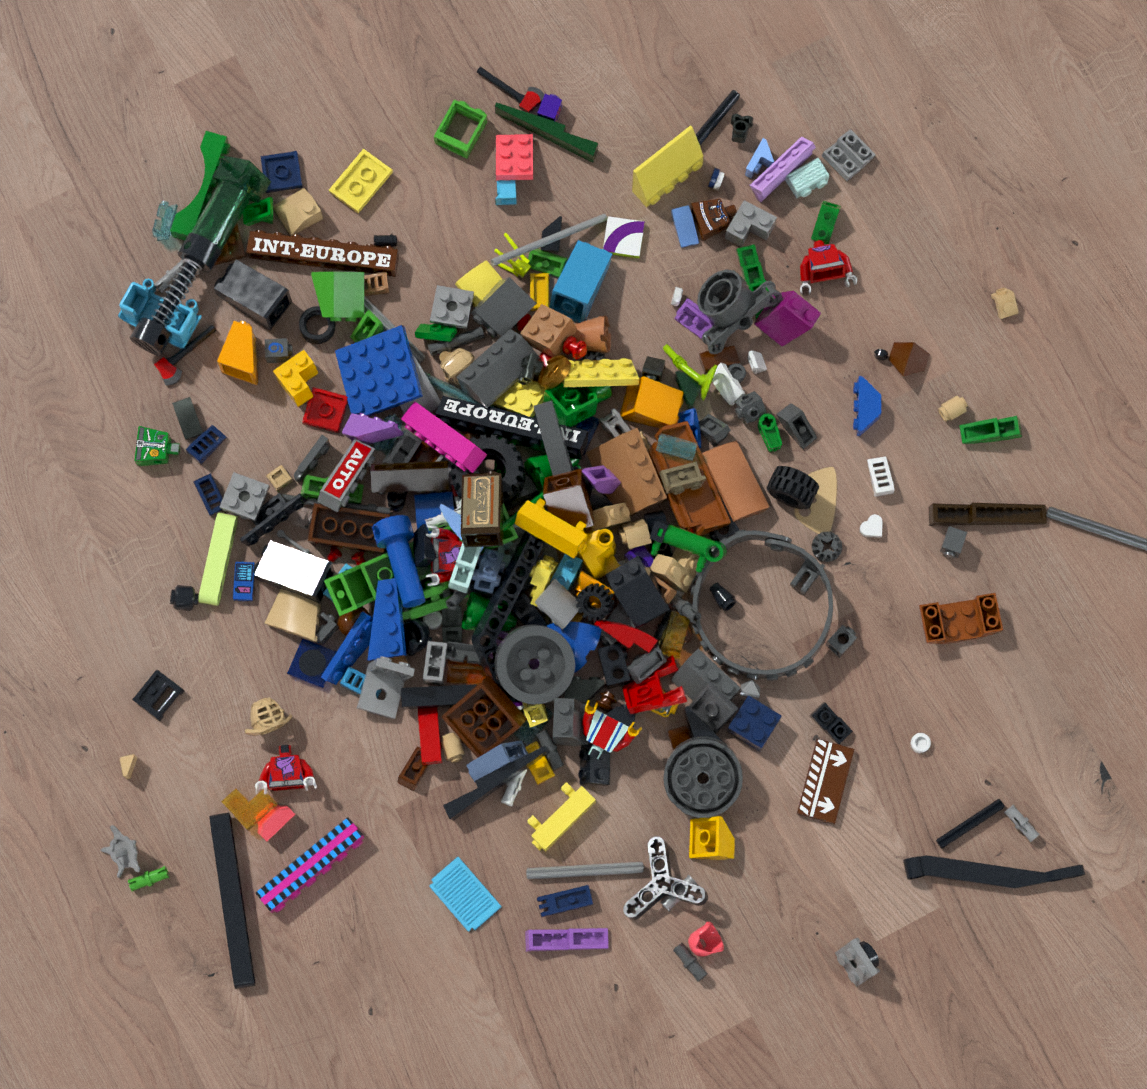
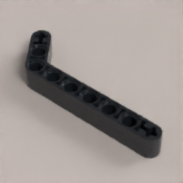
(508, 599)

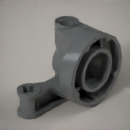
(731, 305)

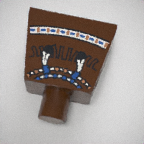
(711, 217)

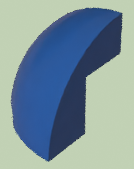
(581, 638)

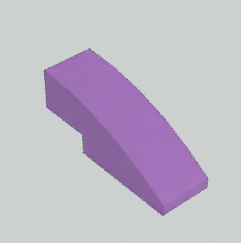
(601, 479)

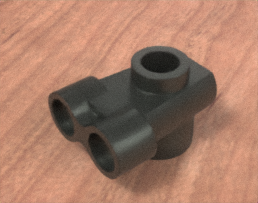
(740, 127)
(531, 366)

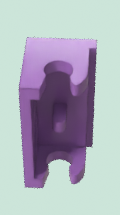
(693, 318)

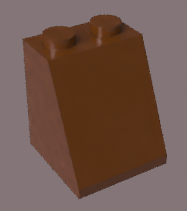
(568, 498)

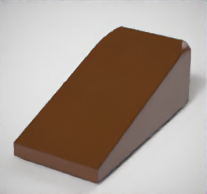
(727, 356)
(413, 771)

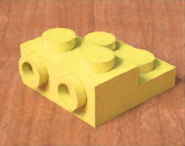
(541, 576)

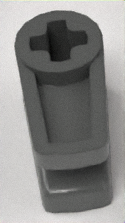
(806, 568)

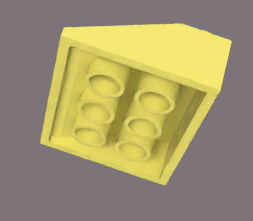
(667, 167)

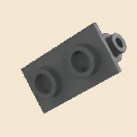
(462, 651)

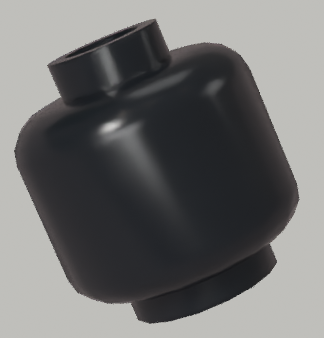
(183, 597)

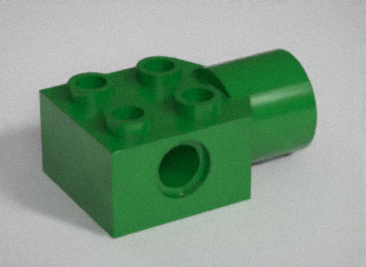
(576, 403)

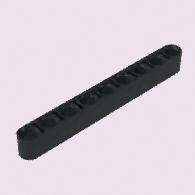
(232, 900)

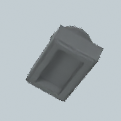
(646, 664)

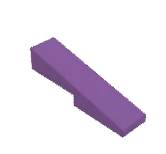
(566, 939)

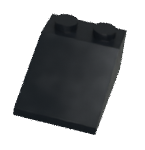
(638, 591)

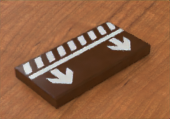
(825, 781)

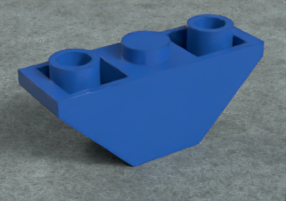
(867, 405)

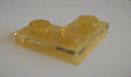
(249, 812)

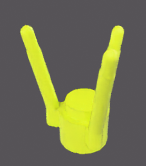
(519, 267)

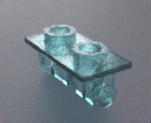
(162, 228)
(386, 445)
(676, 447)

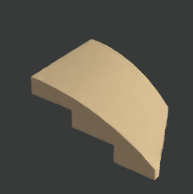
(294, 615)

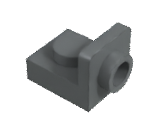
(326, 631)

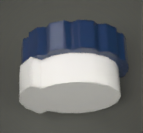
(716, 179)

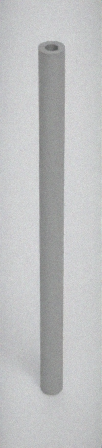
(549, 239)

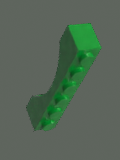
(213, 149)

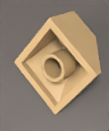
(298, 212)

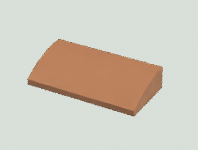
(735, 481)

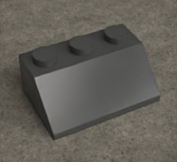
(698, 672)

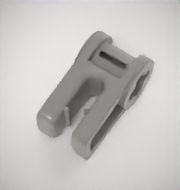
(612, 421)

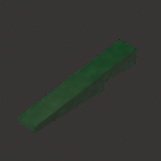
(549, 130)

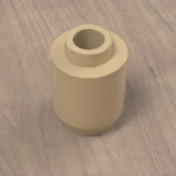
(953, 408)
(452, 747)

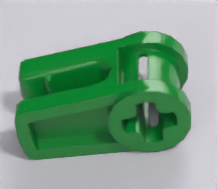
(770, 434)

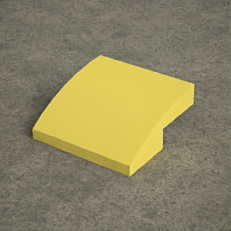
(480, 280)

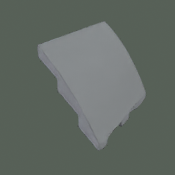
(430, 399)

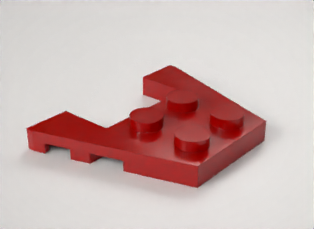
(650, 694)

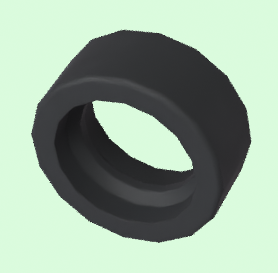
(315, 339)

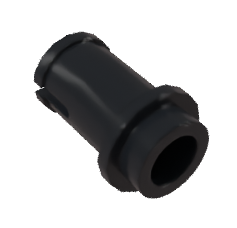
(385, 240)

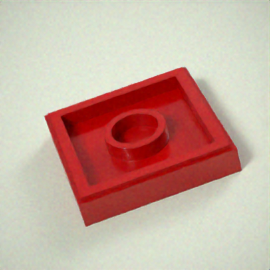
(325, 410)

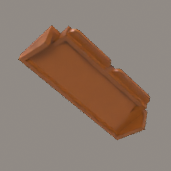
(696, 508)

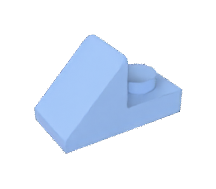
(761, 157)

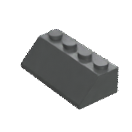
(495, 369)

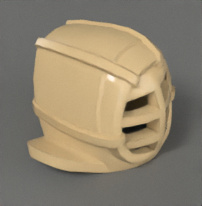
(454, 363)
(266, 717)

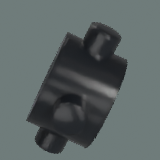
(881, 354)

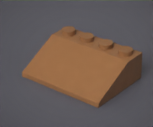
(631, 464)

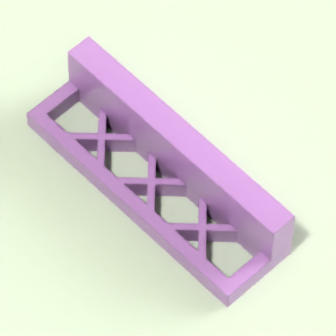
(777, 172)

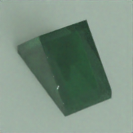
(689, 387)

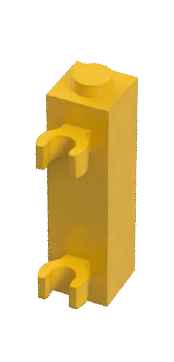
(552, 529)

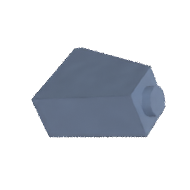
(496, 758)

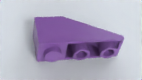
(370, 430)

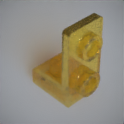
(675, 635)

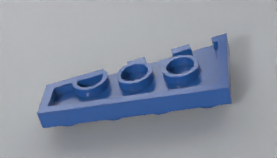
(387, 626)
(350, 650)

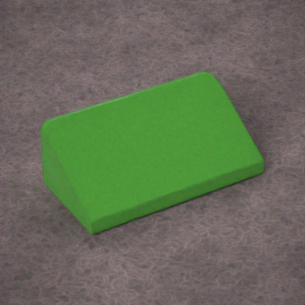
(547, 262)

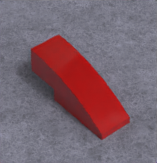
(627, 634)
(429, 736)

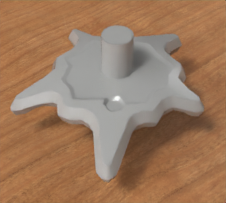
(122, 851)

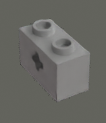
(435, 663)

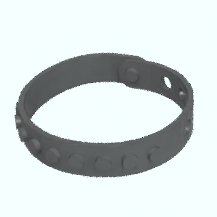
(776, 543)

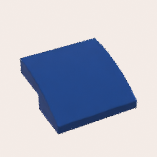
(428, 506)

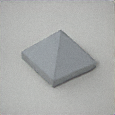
(750, 688)

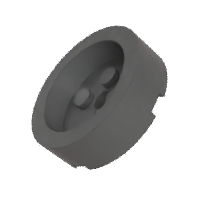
(554, 668)
(706, 756)

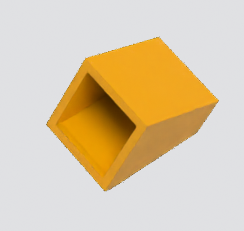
(239, 353)
(651, 403)

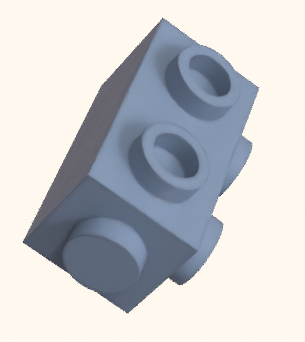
(489, 567)

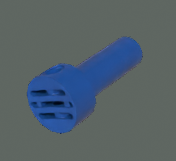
(395, 535)

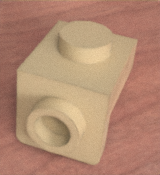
(1005, 302)

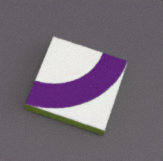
(623, 237)

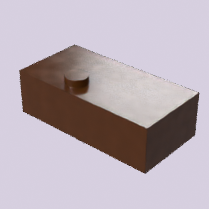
(345, 528)

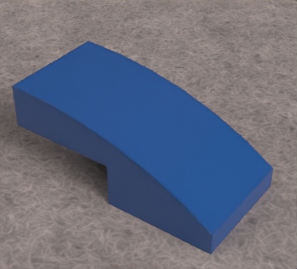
(692, 418)

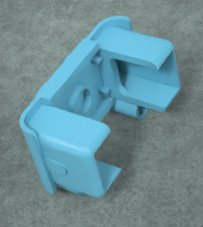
(141, 302)

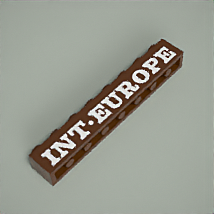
(322, 253)

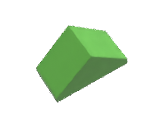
(367, 327)

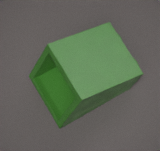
(340, 294)

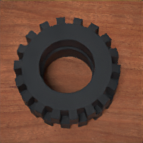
(792, 487)

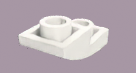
(727, 385)

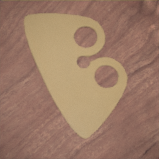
(823, 510)

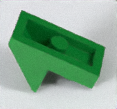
(259, 212)

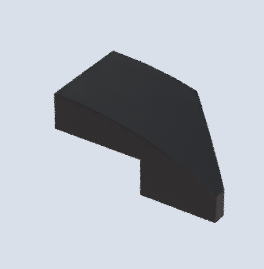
(553, 228)

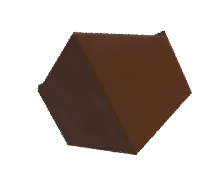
(908, 358)

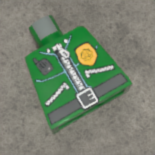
(154, 447)

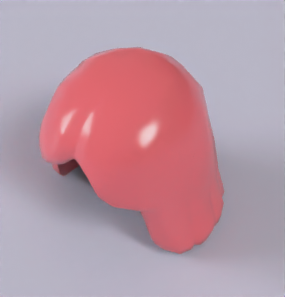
(710, 936)

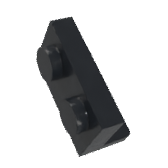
(594, 770)

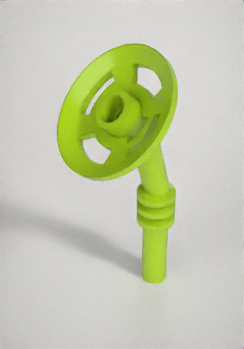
(704, 380)

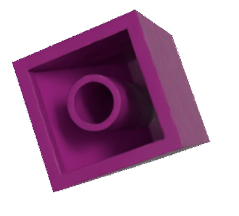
(788, 318)

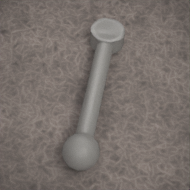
(281, 534)

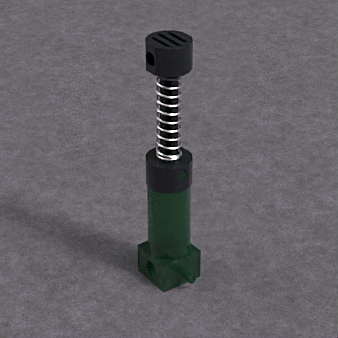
(238, 185)

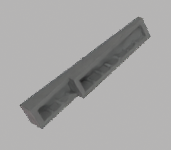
(553, 438)

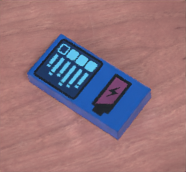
(243, 581)

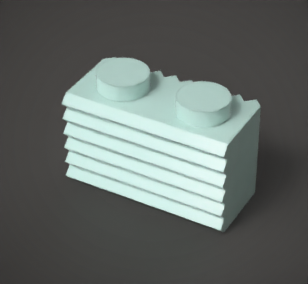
(807, 178)

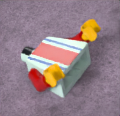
(605, 732)

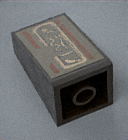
(482, 509)

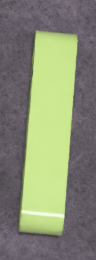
(218, 559)

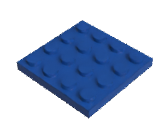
(379, 372)

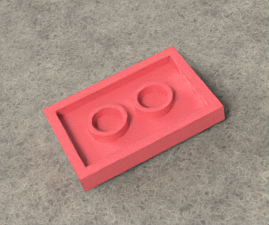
(514, 157)

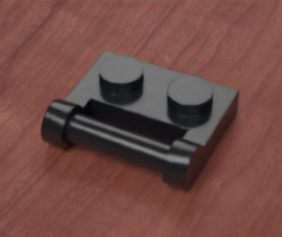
(152, 692)

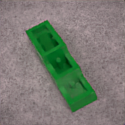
(751, 268)

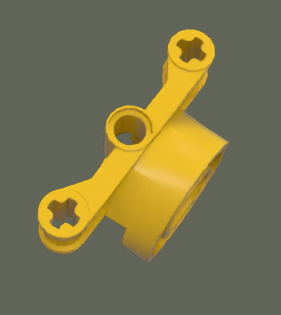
(599, 553)

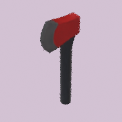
(526, 102)
(167, 366)

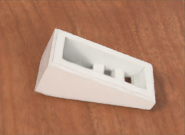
(879, 491)

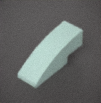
(464, 568)

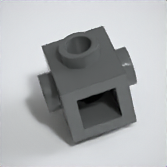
(750, 407)

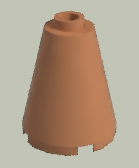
(594, 334)

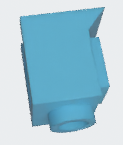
(506, 192)

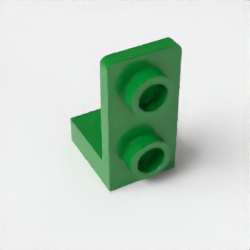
(825, 222)

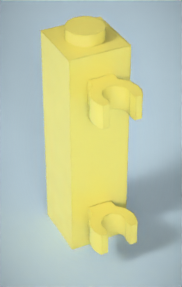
(557, 824)

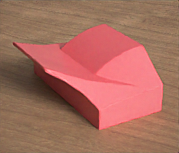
(274, 821)

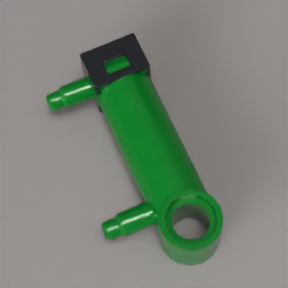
(667, 533)

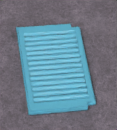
(464, 895)

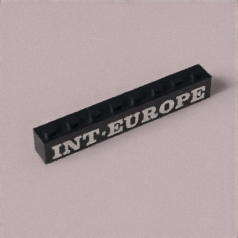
(511, 426)

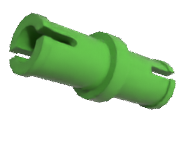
(148, 878)

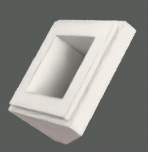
(756, 362)

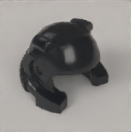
(416, 636)

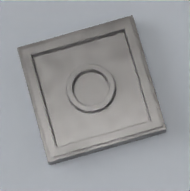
(713, 707)

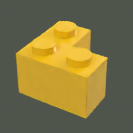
(294, 375)

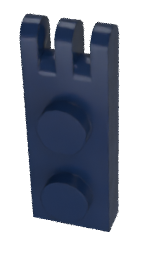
(565, 900)

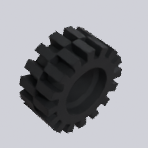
(588, 609)

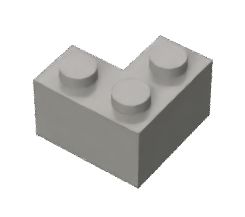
(747, 220)

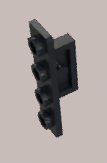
(271, 514)

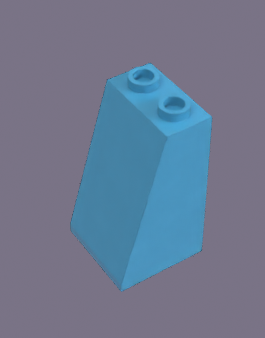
(580, 281)

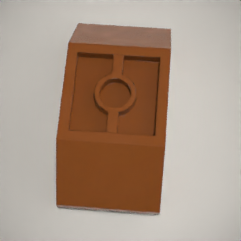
(961, 620)

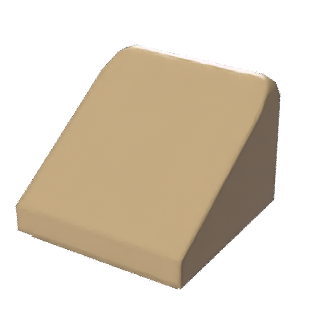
(127, 765)

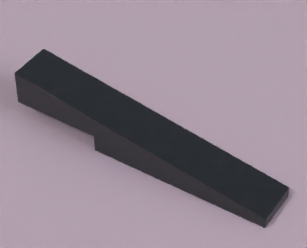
(437, 696)
(492, 782)

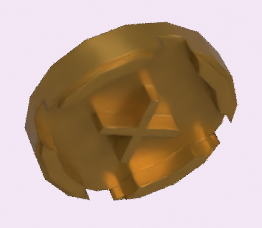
(554, 372)

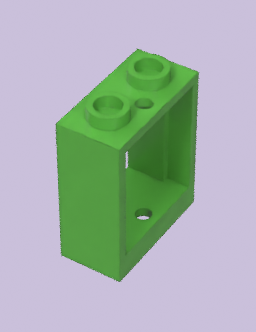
(453, 144)

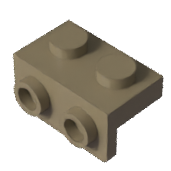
(681, 478)

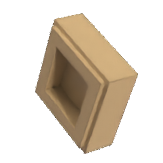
(279, 478)

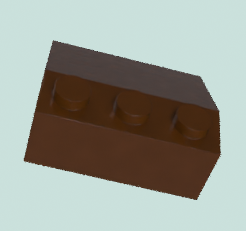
(484, 717)

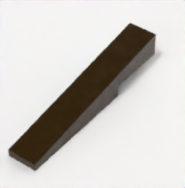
(986, 514)

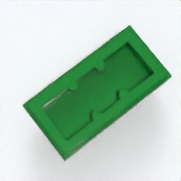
(435, 332)

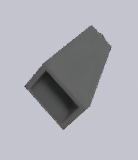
(502, 307)
(568, 722)

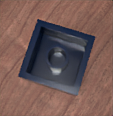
(754, 723)

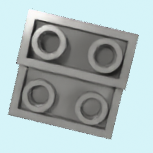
(848, 155)
(557, 603)

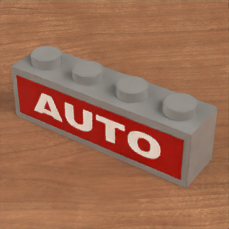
(346, 475)

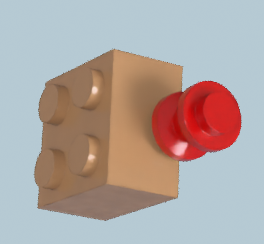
(551, 333)

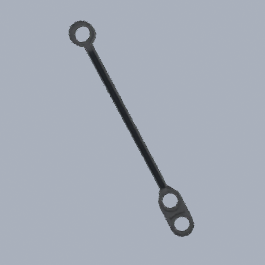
(984, 873)

